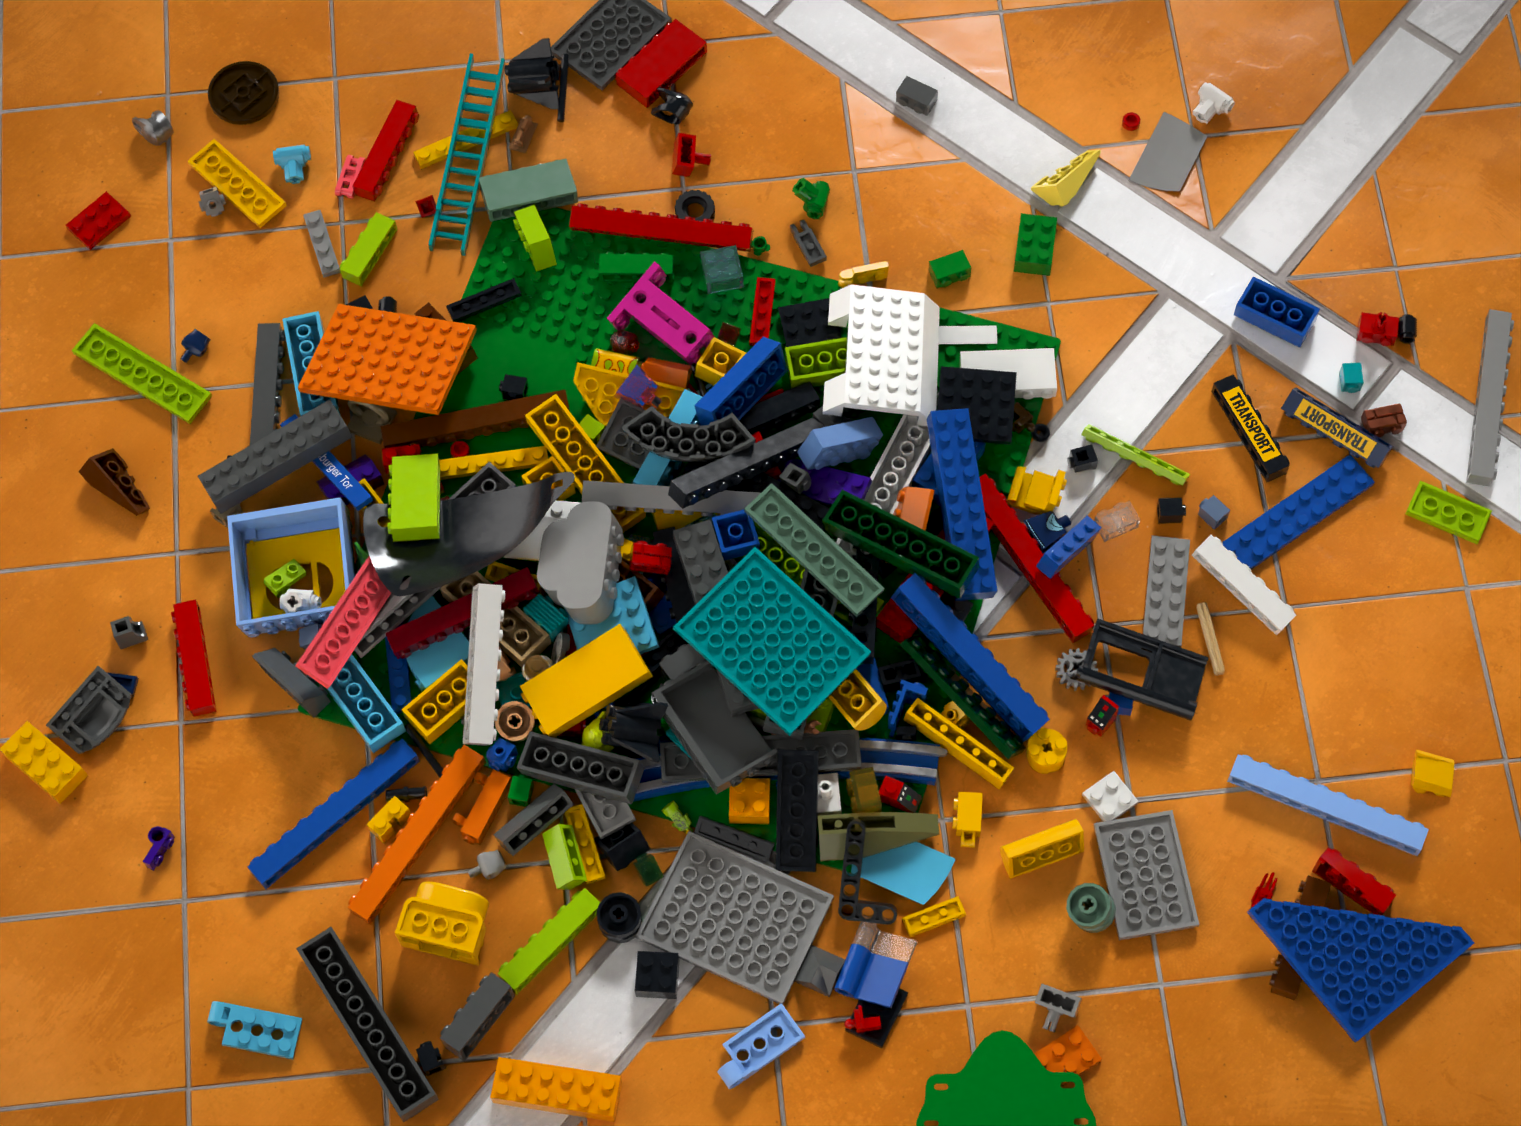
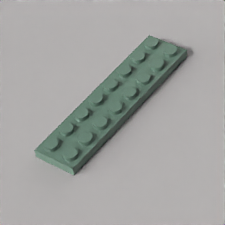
(814, 549)

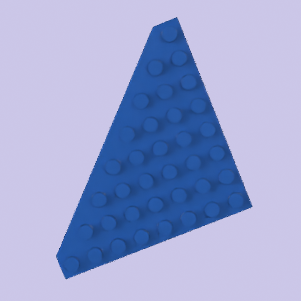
(1356, 960)

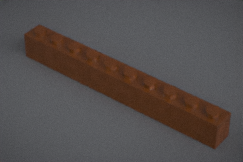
(465, 423)

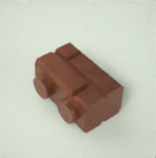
(1384, 420)

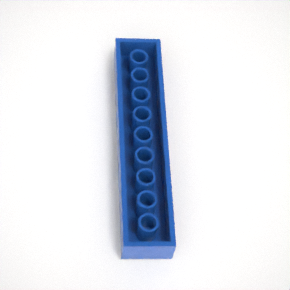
(961, 495)
(970, 657)

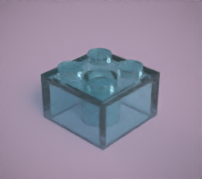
(721, 269)

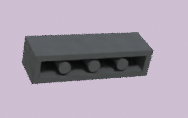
(533, 819)

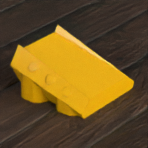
(1432, 774)

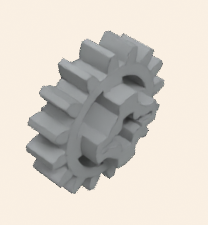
(1072, 661)

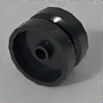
(617, 906)

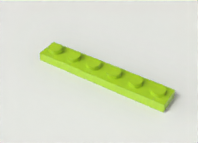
(1135, 454)

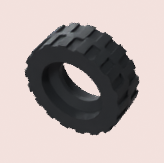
(695, 196)

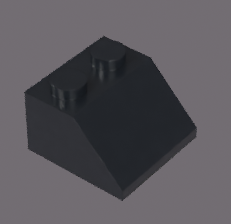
(623, 846)

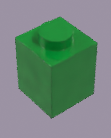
(521, 790)

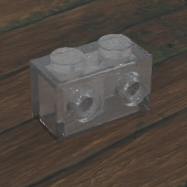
(1117, 520)

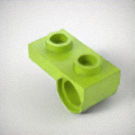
(284, 577)

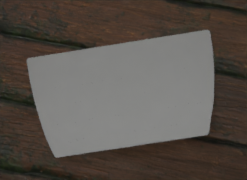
(1168, 155)

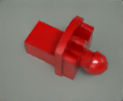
(862, 1024)

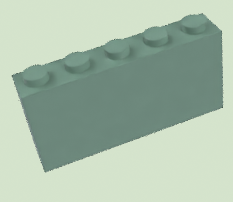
(540, 185)

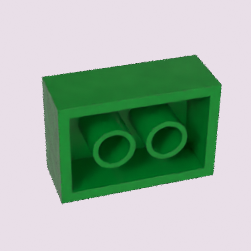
(1035, 244)

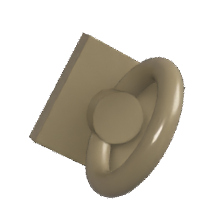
(368, 419)

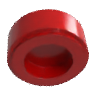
(1131, 121)
(459, 449)

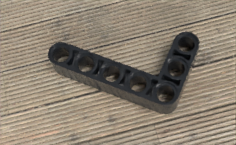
(854, 879)

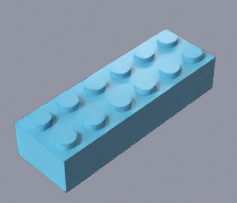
(302, 339)
(660, 470)
(365, 706)

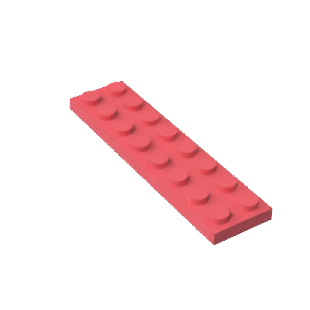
(344, 626)

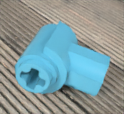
(292, 160)

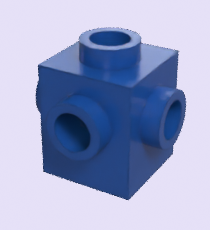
(502, 755)

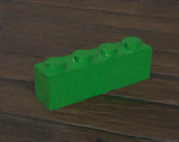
(631, 267)

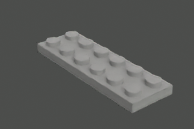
(1166, 589)

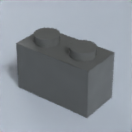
(916, 95)

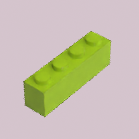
(368, 249)

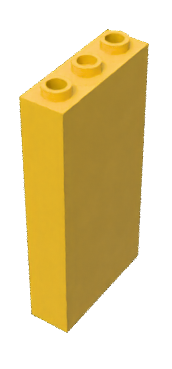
(585, 681)

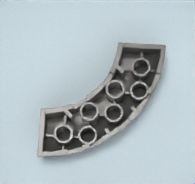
(688, 441)

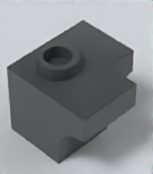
(128, 632)

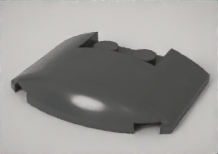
(91, 712)

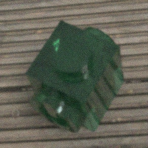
(647, 869)

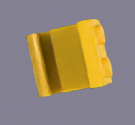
(1036, 492)

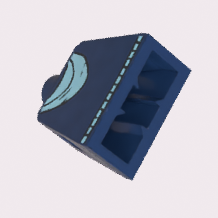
(1047, 529)

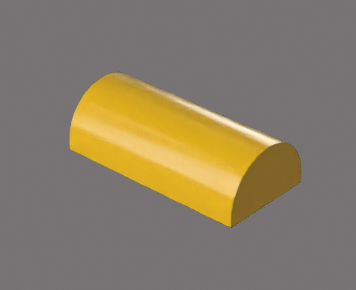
(858, 702)
(1043, 848)

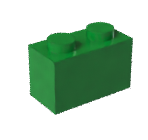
(950, 269)

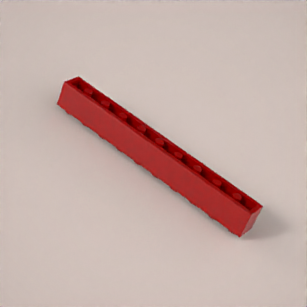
(660, 228)
(1026, 555)

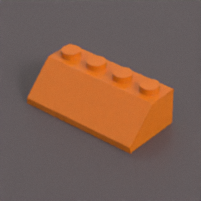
(914, 505)

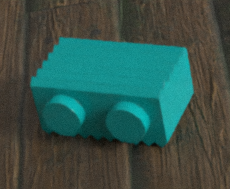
(546, 615)

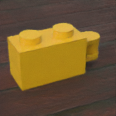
(968, 817)

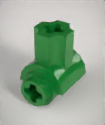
(813, 195)

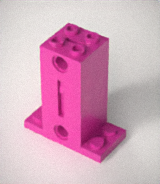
(662, 317)

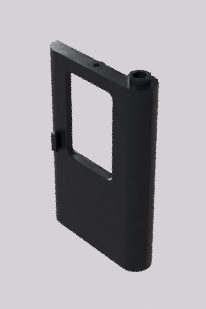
(1171, 675)

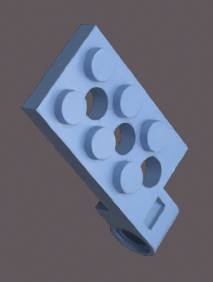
(737, 1071)

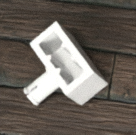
(828, 794)

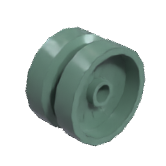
(1084, 915)

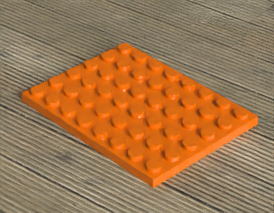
(387, 359)

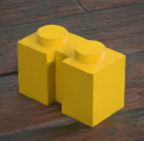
(387, 818)

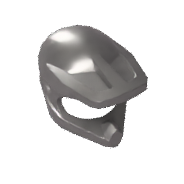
(154, 129)

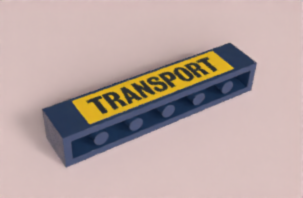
(1336, 427)

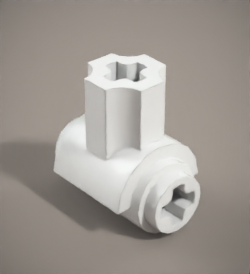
(1212, 102)
(299, 600)

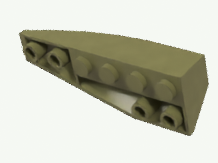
(882, 833)

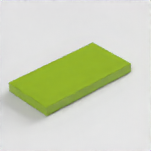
(1448, 512)

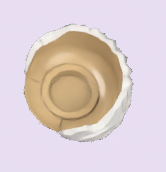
(535, 665)

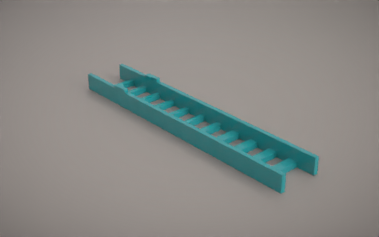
(459, 121)

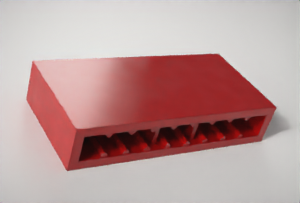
(661, 62)

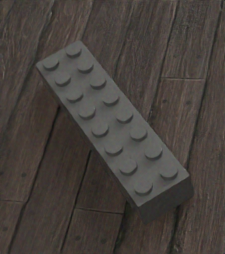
(275, 456)

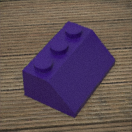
(359, 469)

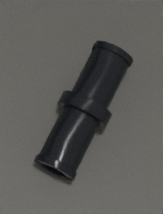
(407, 794)

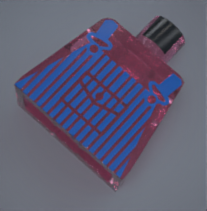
(639, 389)

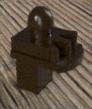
(1023, 421)

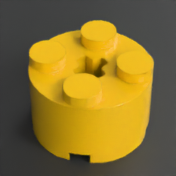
(1044, 740)

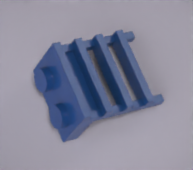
(908, 694)

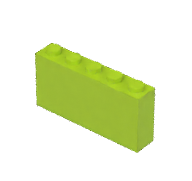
(414, 497)

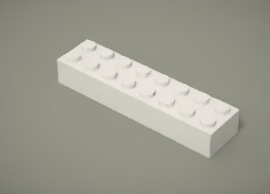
(482, 664)

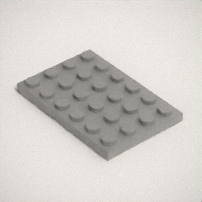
(1146, 875)

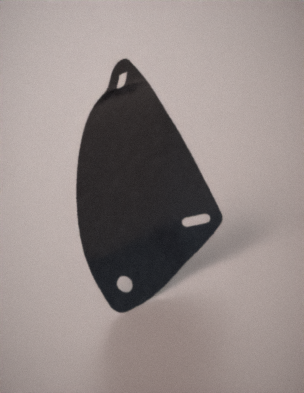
(472, 535)

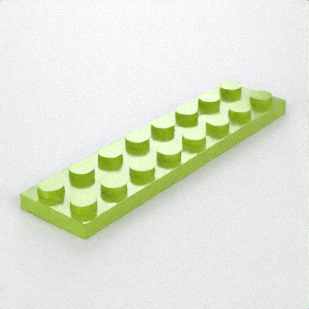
(142, 373)

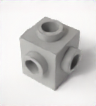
(208, 196)

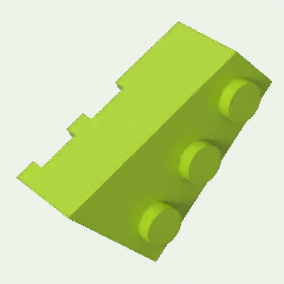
(535, 237)

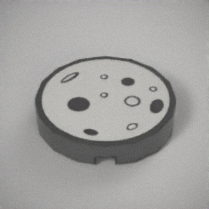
(560, 646)

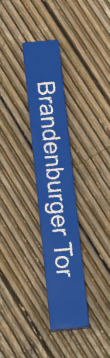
(340, 477)

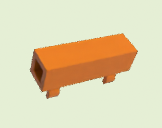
(485, 808)

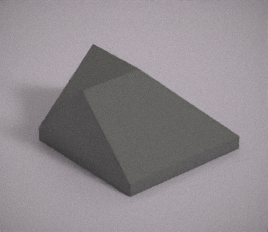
(819, 971)

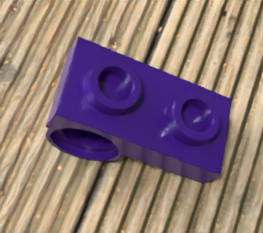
(155, 854)

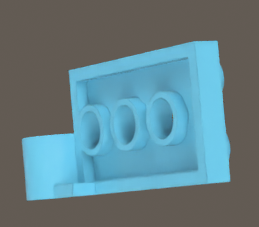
(225, 1014)

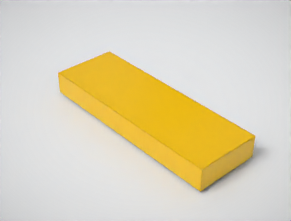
(934, 916)

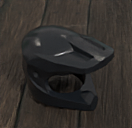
(675, 103)

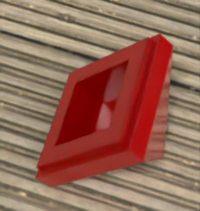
(426, 206)

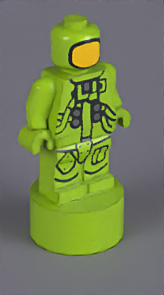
(680, 821)

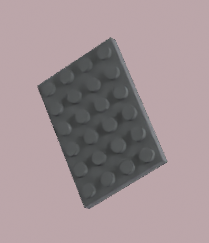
(609, 37)

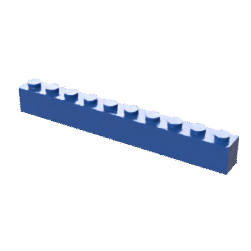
(333, 813)

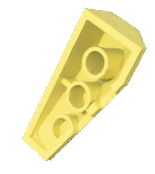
(1067, 180)

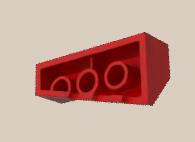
(1354, 882)

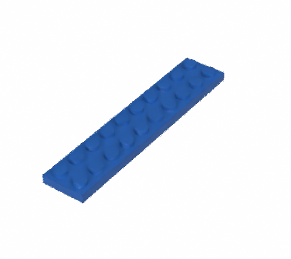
(1299, 512)

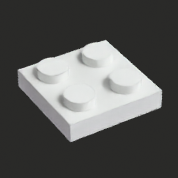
(1110, 797)

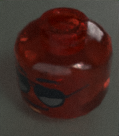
(624, 342)

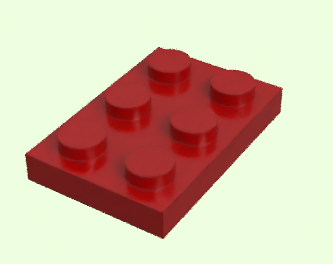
(98, 220)

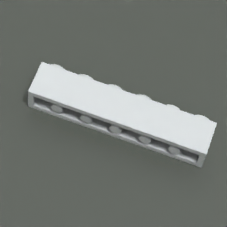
(1244, 584)

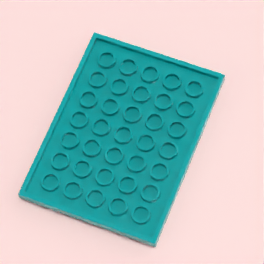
(772, 641)

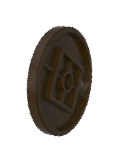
(243, 92)

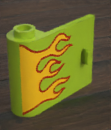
(615, 361)

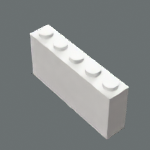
(1033, 366)

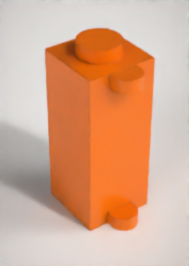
(667, 372)

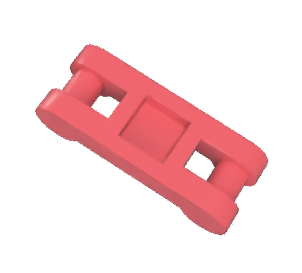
(348, 176)

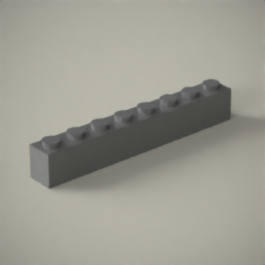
(267, 380)

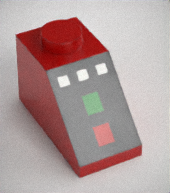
(1102, 716)
(899, 795)

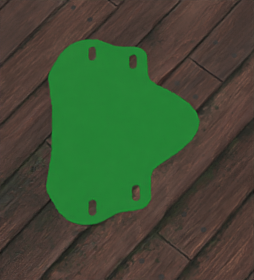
(1005, 1088)

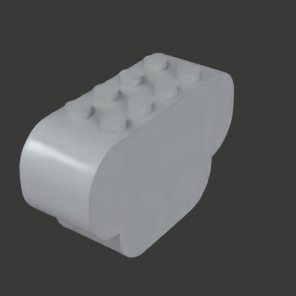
(582, 562)

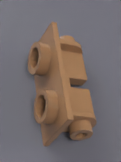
(523, 134)

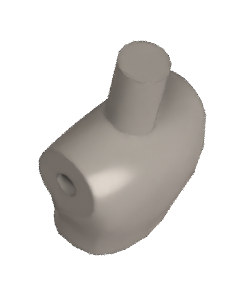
(489, 864)

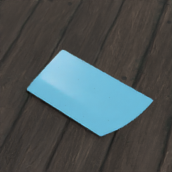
(908, 870)

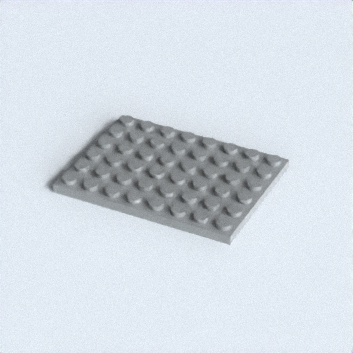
(735, 917)

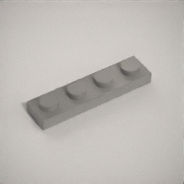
(321, 243)

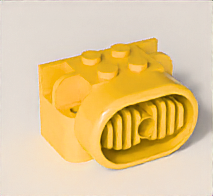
(444, 922)

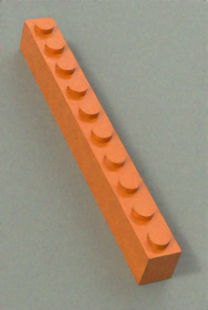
(416, 835)

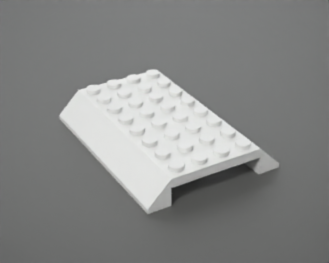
(887, 353)

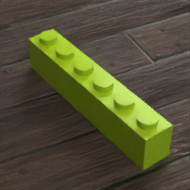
(549, 941)

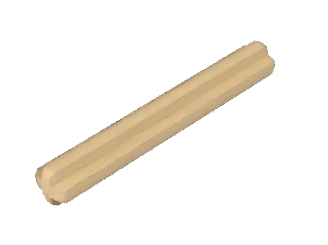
(1210, 639)

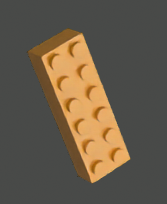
(556, 1089)

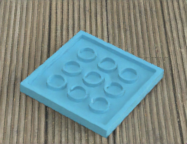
(628, 611)

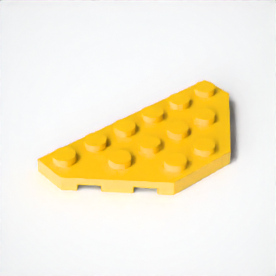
(600, 386)

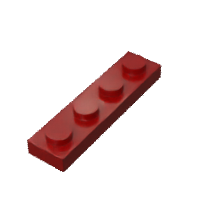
(762, 309)

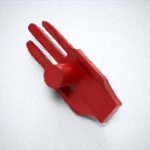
(1261, 893)

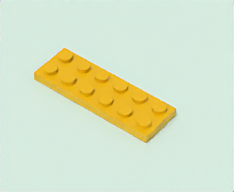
(237, 183)

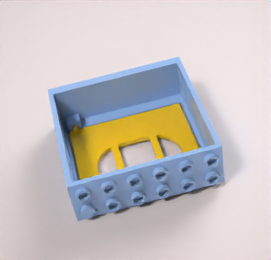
(274, 537)

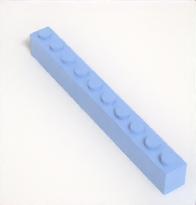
(1328, 805)

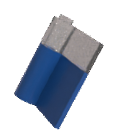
(875, 965)

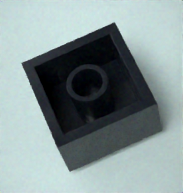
(657, 975)

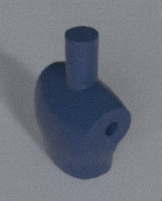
(195, 344)

